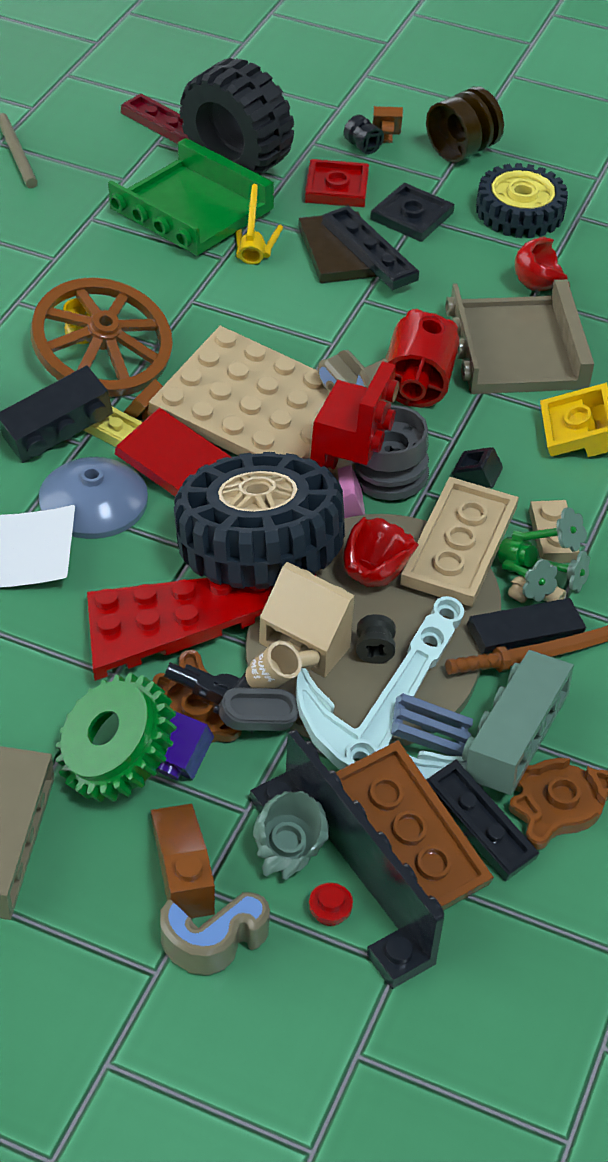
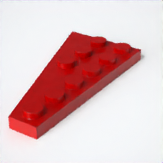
(164, 618)

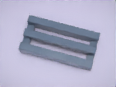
(431, 719)

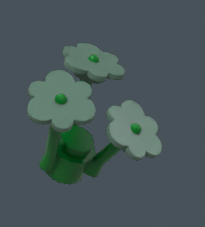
(518, 554)

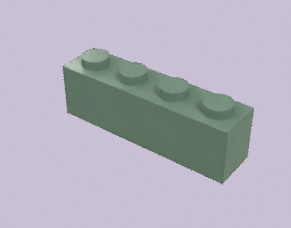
(518, 721)

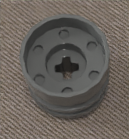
(402, 462)

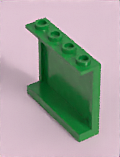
(194, 198)

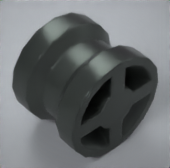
(376, 639)

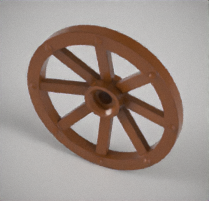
(102, 332)

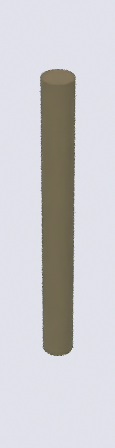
(17, 152)

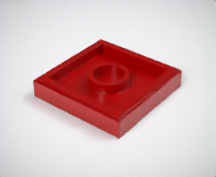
(337, 183)

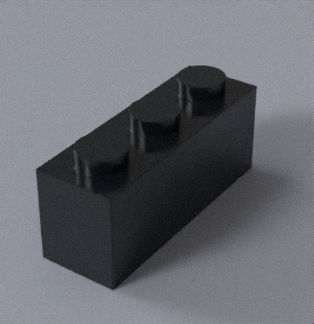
(55, 413)

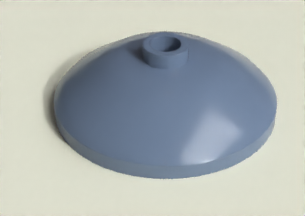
(104, 492)

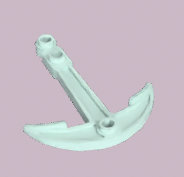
(342, 742)

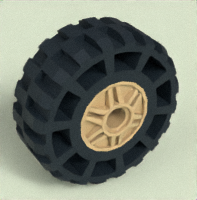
(256, 514)

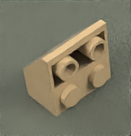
(308, 616)

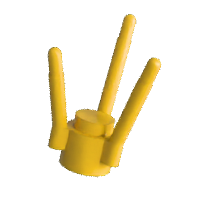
(252, 246)

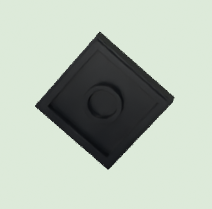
(412, 212)

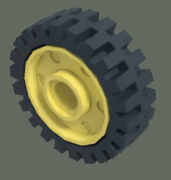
(521, 200)

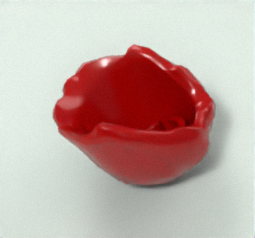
(538, 265)
(377, 552)

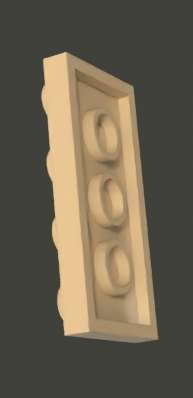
(460, 541)

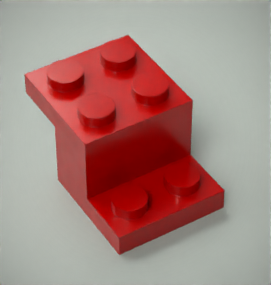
(355, 419)

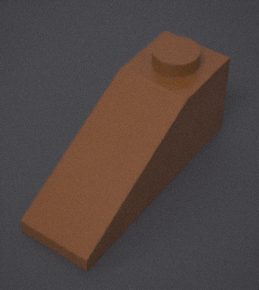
(184, 860)

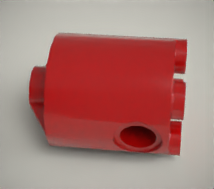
(424, 357)

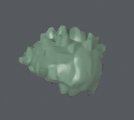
(290, 832)

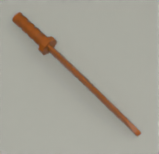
(502, 659)

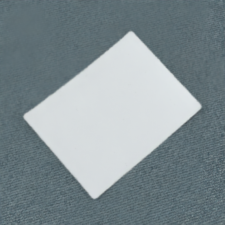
(35, 546)

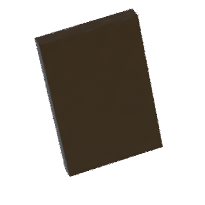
(329, 255)

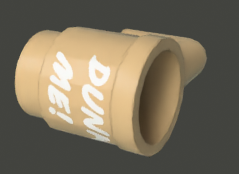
(278, 665)

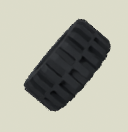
(238, 114)

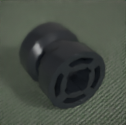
(363, 134)

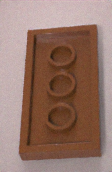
(416, 824)

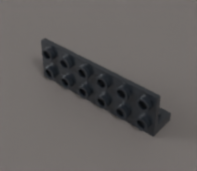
(371, 857)

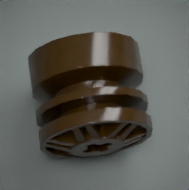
(465, 124)

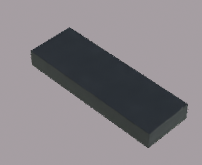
(525, 625)
(482, 821)

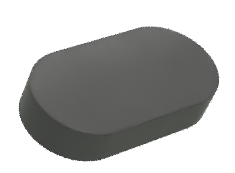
(258, 709)

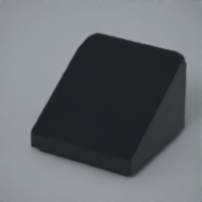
(479, 467)

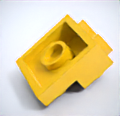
(577, 421)

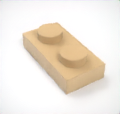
(544, 516)

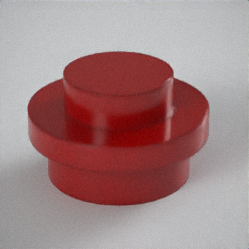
(330, 903)

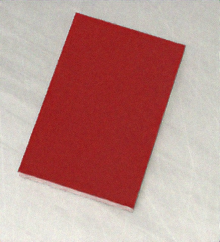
(167, 450)

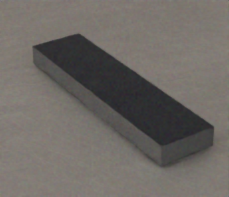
(370, 247)

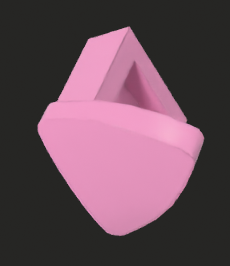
(352, 492)

